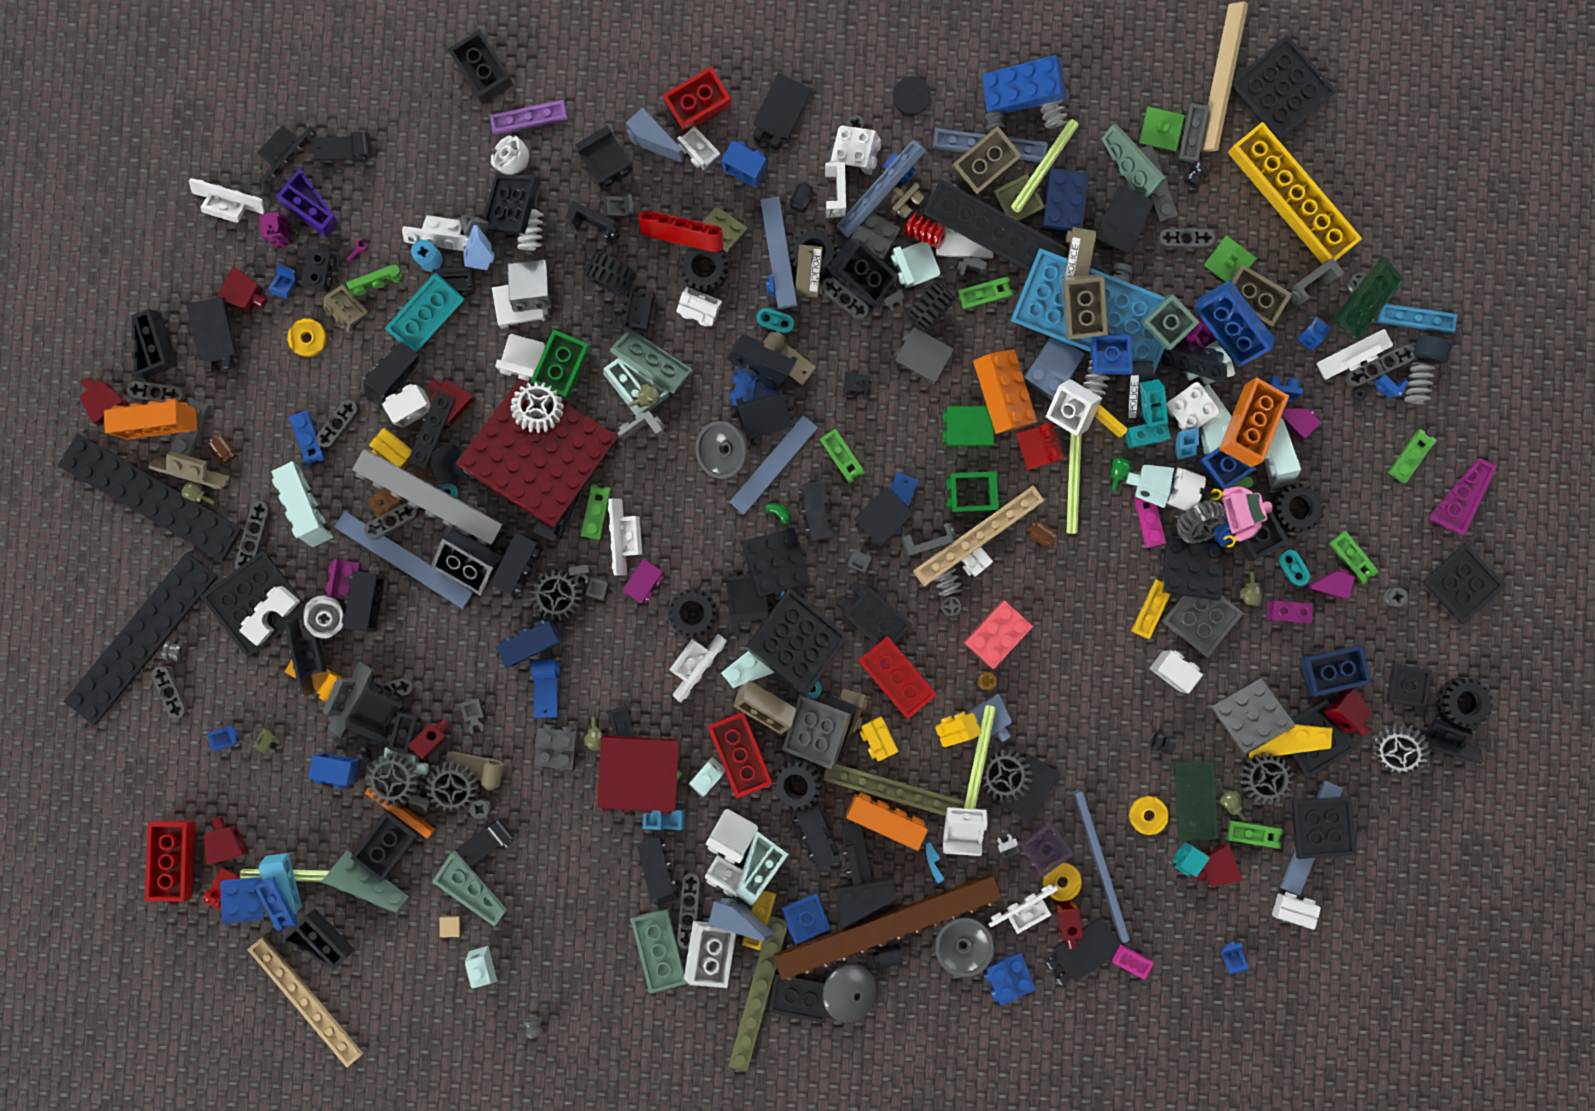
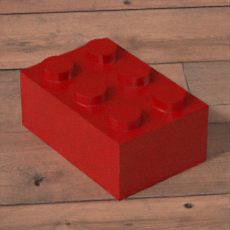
(697, 100)

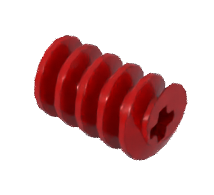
(924, 231)

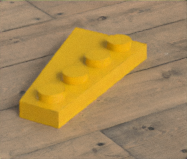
(1297, 740)

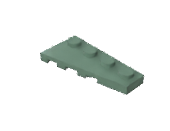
(1133, 164)
(353, 879)
(466, 887)

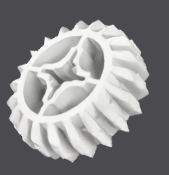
(526, 417)

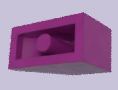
(1200, 334)
(1300, 422)
(1334, 584)

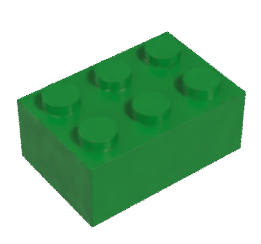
(561, 363)

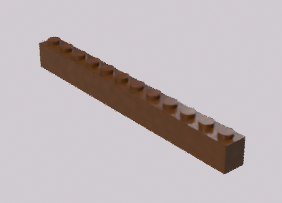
(887, 926)

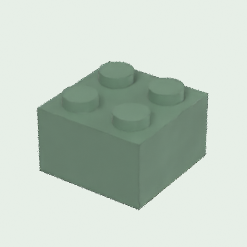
(1169, 322)

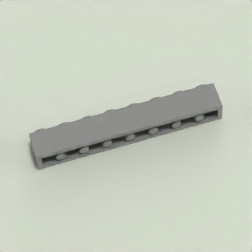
(427, 496)

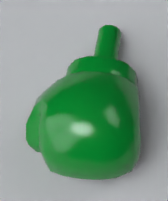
(1120, 470)

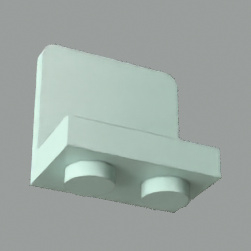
(915, 264)

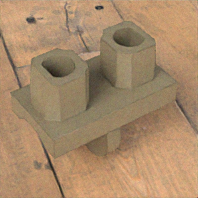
(912, 194)

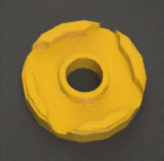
(296, 334)
(1137, 812)
(1073, 884)

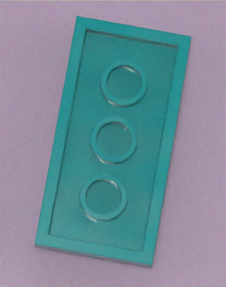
(424, 312)

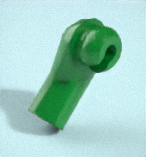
(781, 511)

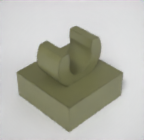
(264, 740)

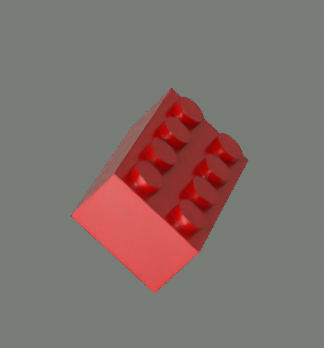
(740, 754)
(170, 860)

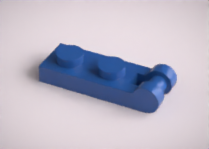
(306, 437)
(275, 904)

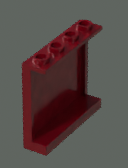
(638, 774)

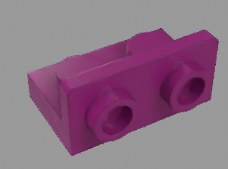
(339, 573)

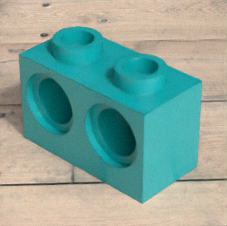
(1153, 402)
(1146, 435)
(1189, 860)

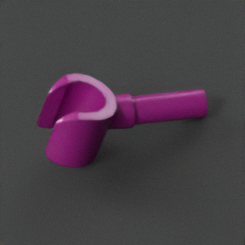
(359, 249)

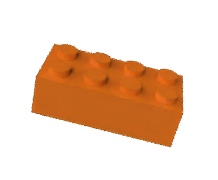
(1005, 391)
(150, 419)
(1254, 422)
(886, 821)

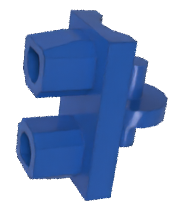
(1292, 387)

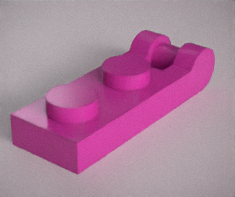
(1150, 523)

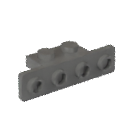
(344, 696)

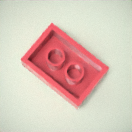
(998, 634)

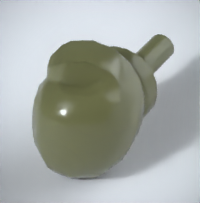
(648, 396)
(195, 492)
(1251, 593)
(593, 738)
(1232, 803)

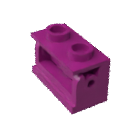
(275, 229)
(643, 581)
(1289, 611)

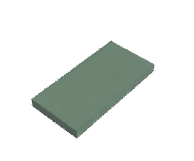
(651, 360)
(658, 950)

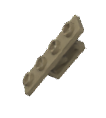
(188, 468)

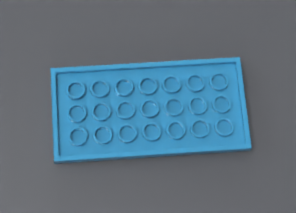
(1126, 305)

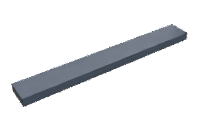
(405, 561)
(1101, 866)

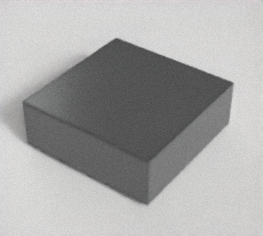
(597, 588)

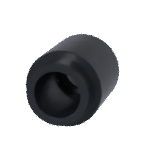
(801, 197)

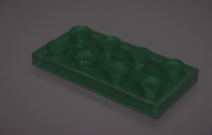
(1368, 299)
(1195, 800)

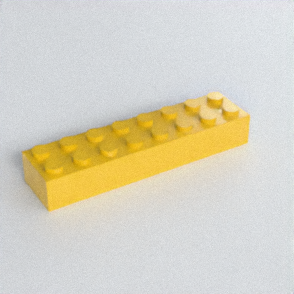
(1294, 194)

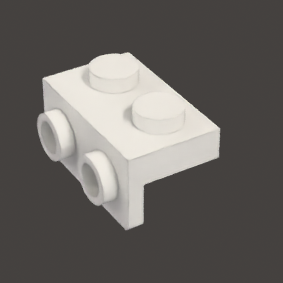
(698, 147)
(724, 875)

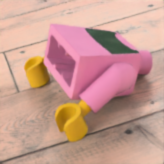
(1244, 511)

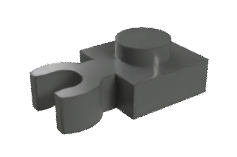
(472, 711)

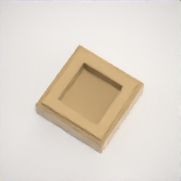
(450, 926)

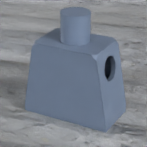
(1001, 716)

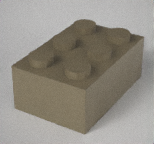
(986, 160)
(1261, 294)
(1084, 306)

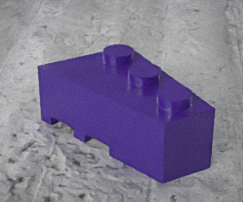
(306, 204)

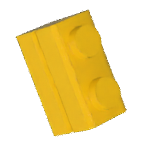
(391, 448)
(958, 730)
(878, 738)

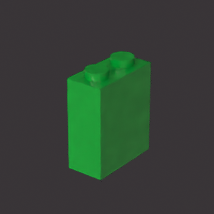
(967, 426)

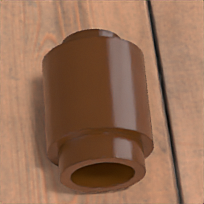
(222, 448)
(1041, 533)

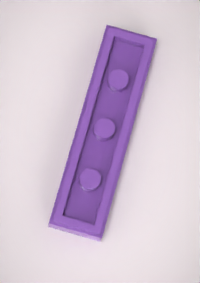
(528, 117)

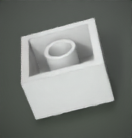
(407, 405)
(1073, 407)
(1176, 671)

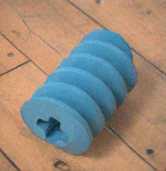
(426, 255)

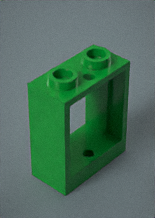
(992, 492)

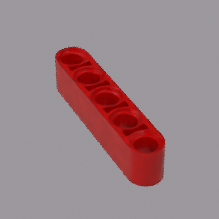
(681, 231)

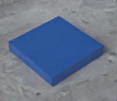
(805, 918)

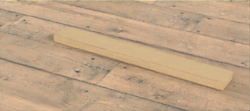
(1224, 75)
(978, 536)
(305, 1001)

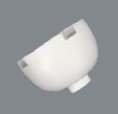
(511, 156)

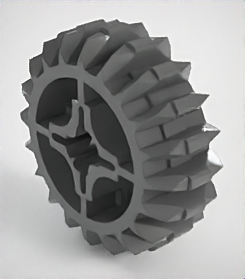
(1200, 521)
(557, 586)
(1387, 754)
(1015, 771)
(1259, 781)
(391, 787)
(435, 787)

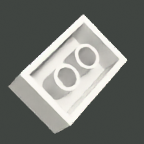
(709, 955)

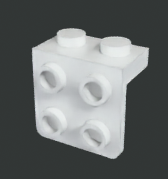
(857, 148)
(520, 357)
(1192, 407)
(731, 836)

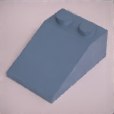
(650, 136)
(1053, 367)
(737, 918)

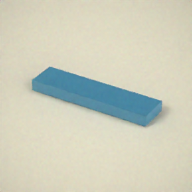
(1418, 318)

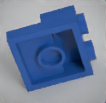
(1111, 354)
(747, 387)
(1009, 978)

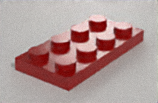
(897, 677)

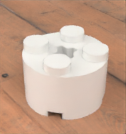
(1186, 489)
(314, 611)

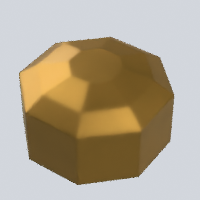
(987, 681)

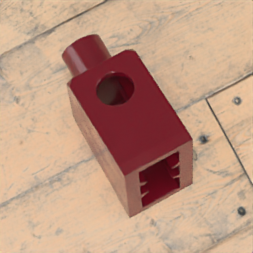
(241, 291)
(100, 397)
(462, 398)
(1349, 711)
(423, 745)
(223, 842)
(1220, 867)
(1068, 922)

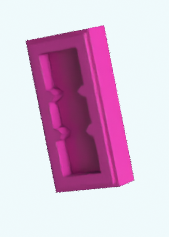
(1132, 962)

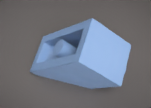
(478, 250)

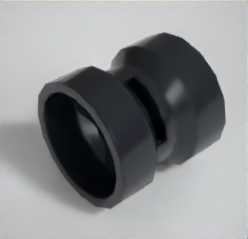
(1196, 174)
(1163, 743)

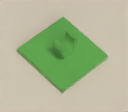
(1161, 129)
(1228, 258)

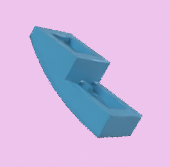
(1186, 443)
(662, 821)
(932, 857)

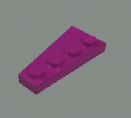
(1462, 501)

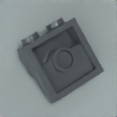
(877, 234)
(555, 747)

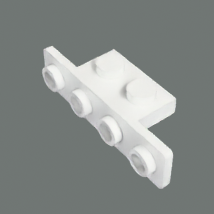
(225, 202)
(439, 231)
(1352, 356)
(624, 536)
(693, 663)
(1028, 912)

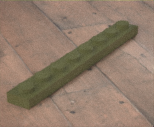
(891, 789)
(757, 996)

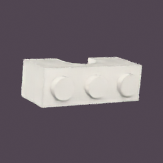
(256, 627)

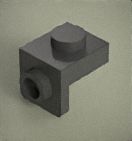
(619, 206)
(468, 221)
(974, 264)

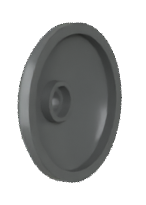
(713, 453)
(971, 958)
(841, 989)

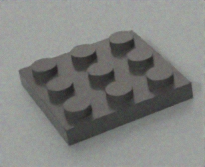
(1202, 621)
(1253, 716)
(817, 732)

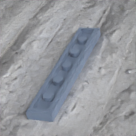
(964, 141)
(880, 188)
(778, 252)
(773, 465)
(1299, 868)

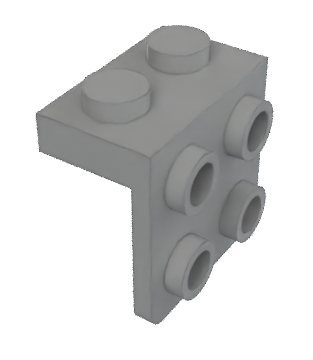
(641, 420)

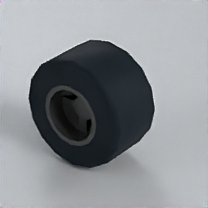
(1433, 349)

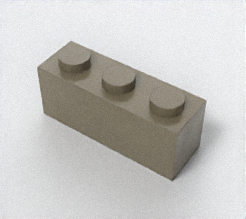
(765, 707)

